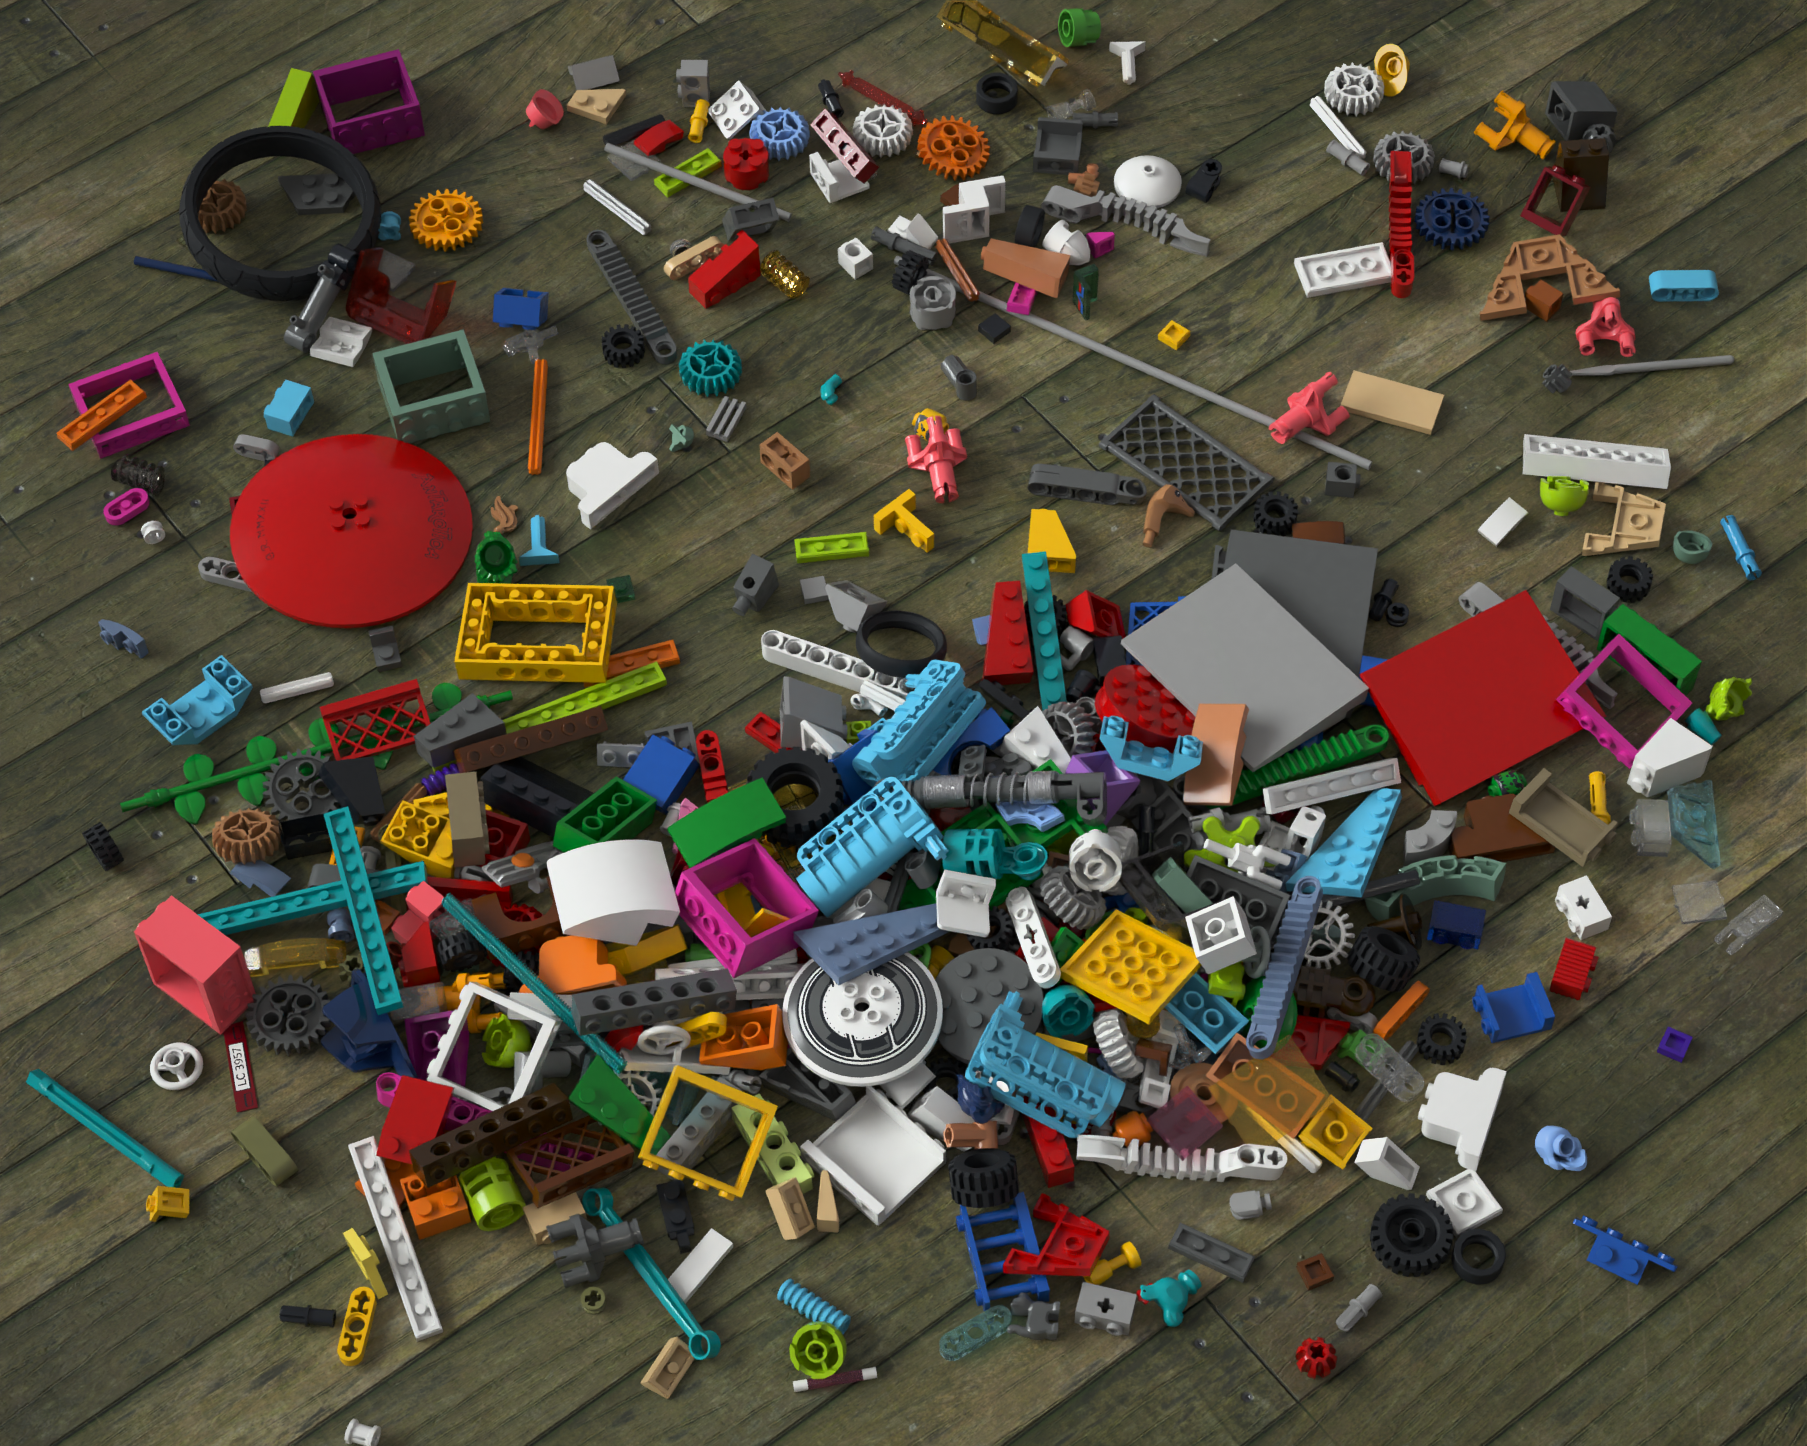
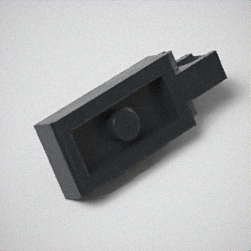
(676, 1213)

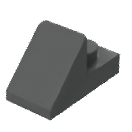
(385, 648)

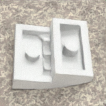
(341, 341)

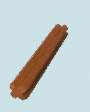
(957, 270)

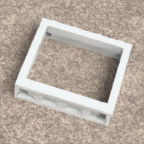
(534, 1062)

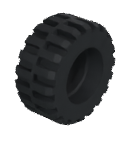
(807, 769)

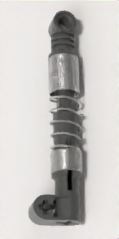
(1034, 787)

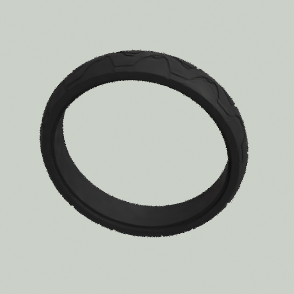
(264, 143)

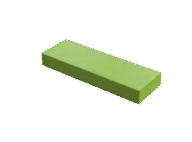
(698, 166)
(831, 547)

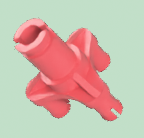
(1606, 324)
(1309, 412)
(938, 457)

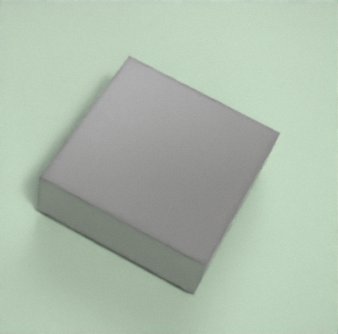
(814, 589)

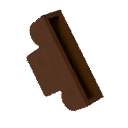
(1495, 833)

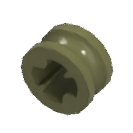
(599, 1305)

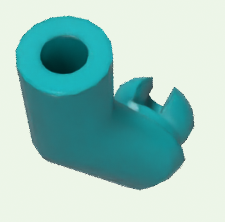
(828, 388)

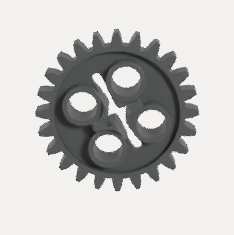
(289, 772)
(267, 1011)

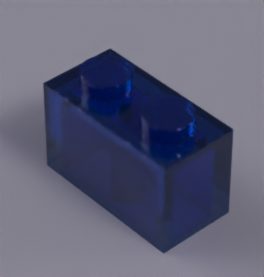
(1456, 925)

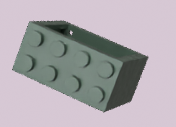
(424, 360)

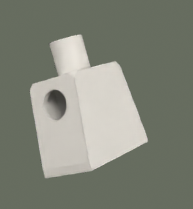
(1307, 824)

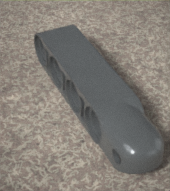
(1085, 485)

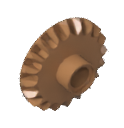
(1196, 1080)

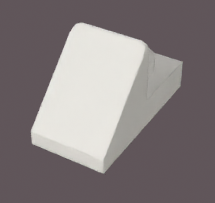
(915, 231)

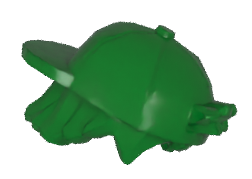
(495, 559)

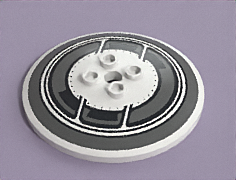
(869, 1044)

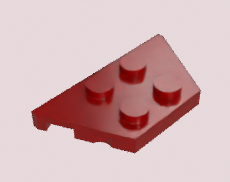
(1318, 1038)

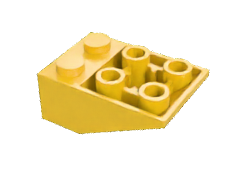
(420, 837)

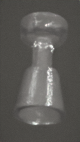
(1065, 109)

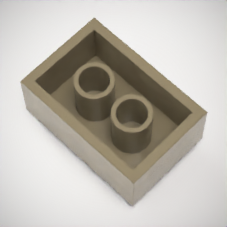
(467, 819)

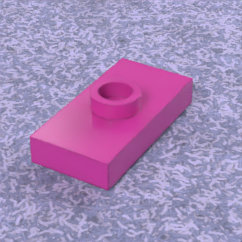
(1021, 299)

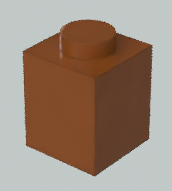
(1543, 300)

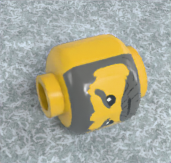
(921, 426)

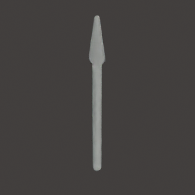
(1656, 365)

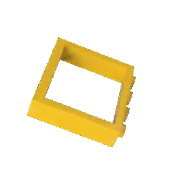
(700, 1180)

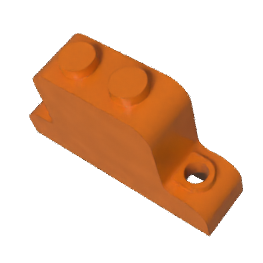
(576, 966)

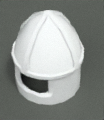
(1062, 241)

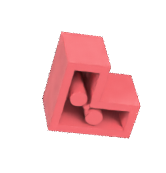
(423, 906)

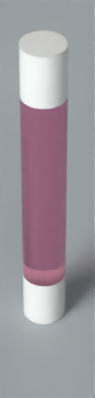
(835, 1379)

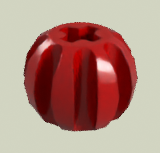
(1316, 1357)

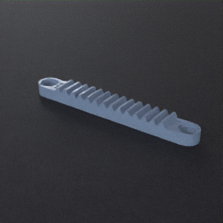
(1284, 967)

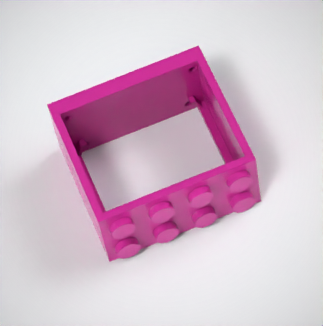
(716, 926)

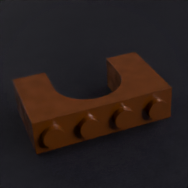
(515, 934)

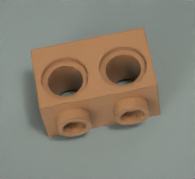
(784, 460)

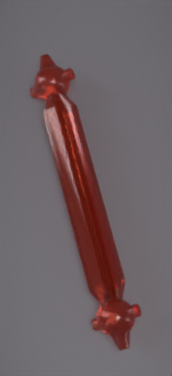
(881, 96)

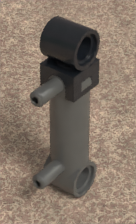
(333, 277)

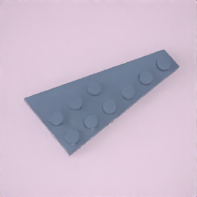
(865, 943)

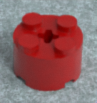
(746, 163)

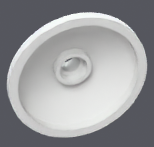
(1148, 181)

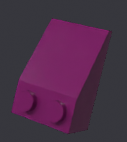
(423, 1039)

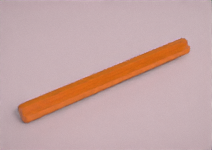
(538, 417)

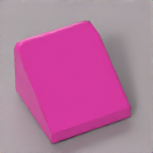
(1100, 243)

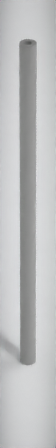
(688, 178)

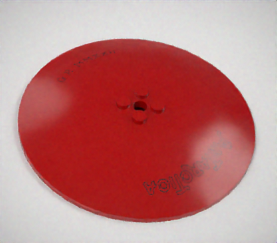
(358, 571)

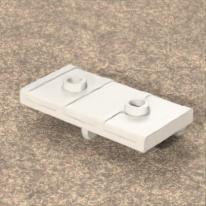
(688, 1058)

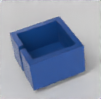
(513, 308)

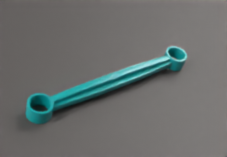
(655, 1279)

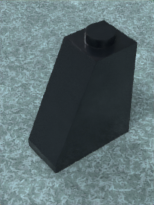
(356, 786)

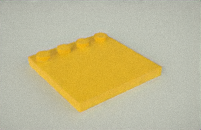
(1131, 966)

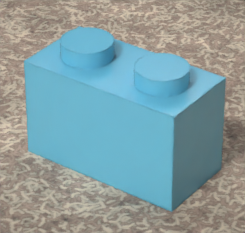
(288, 407)

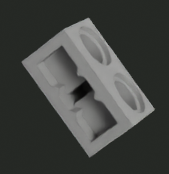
(694, 82)

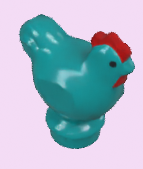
(1171, 1295)

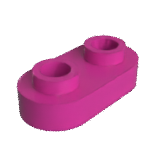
(125, 506)

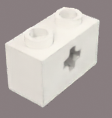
(1583, 908)

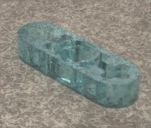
(954, 1335)

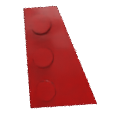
(727, 272)

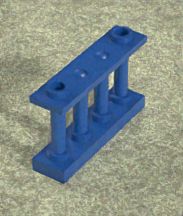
(1023, 1236)

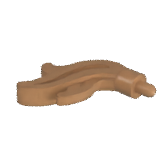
(505, 516)

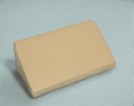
(790, 1209)
(668, 1368)

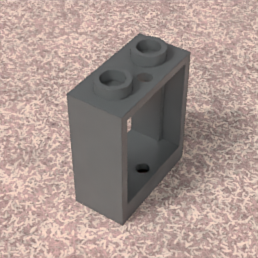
(752, 223)
(1576, 612)

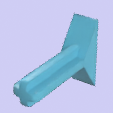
(538, 554)

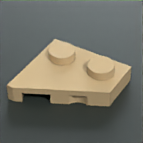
(596, 104)

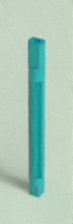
(105, 1129)

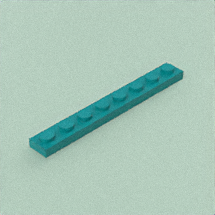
(1043, 629)

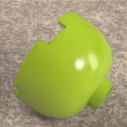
(1563, 494)
(504, 1039)
(818, 1349)

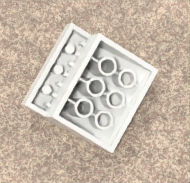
(613, 890)

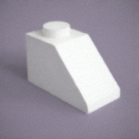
(1387, 1163)

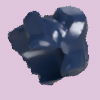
(977, 1101)

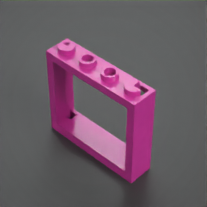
(141, 430)
(1645, 674)

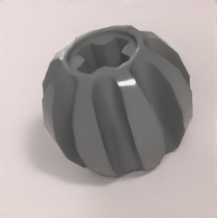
(1601, 131)

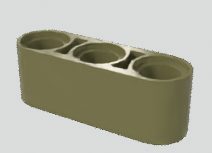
(264, 1151)

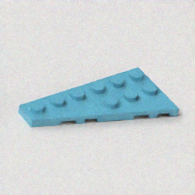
(1350, 853)

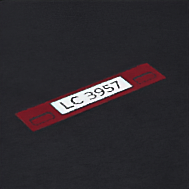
(240, 1067)

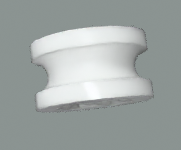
(153, 532)

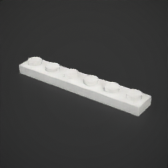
(1331, 785)

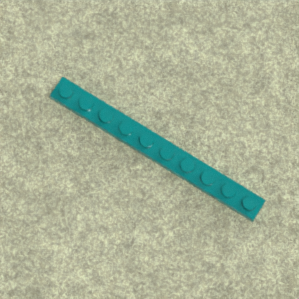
(311, 900)
(363, 911)

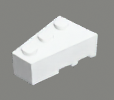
(1036, 742)

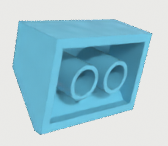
(1206, 1014)

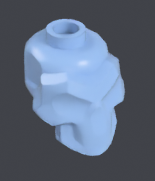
(1560, 1149)

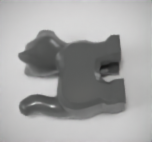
(1038, 1319)

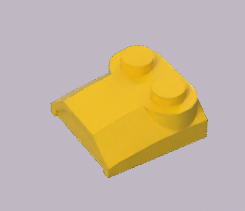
(1335, 1133)

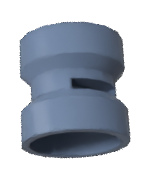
(340, 925)

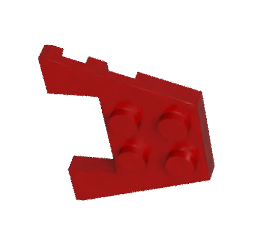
(1070, 1249)

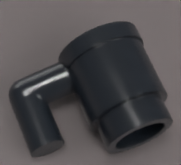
(1082, 686)

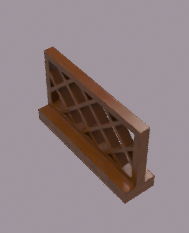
(578, 1177)

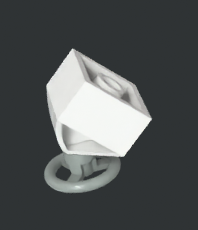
(1224, 937)

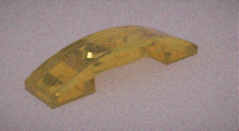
(295, 953)

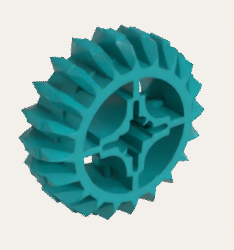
(711, 373)

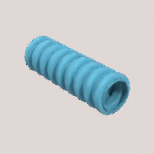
(811, 1305)

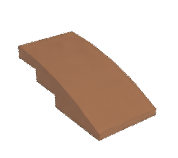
(1221, 762)

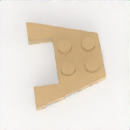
(1635, 525)

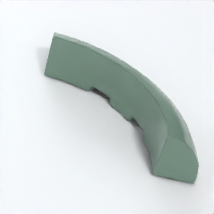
(1440, 878)

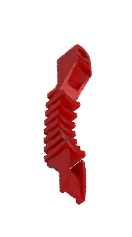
(1400, 230)
(715, 780)

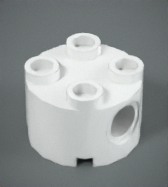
(1095, 861)

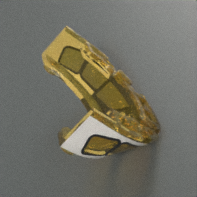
(1003, 40)

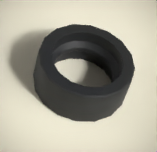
(998, 105)
(1030, 226)
(1474, 1275)

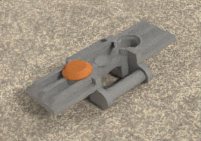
(523, 866)

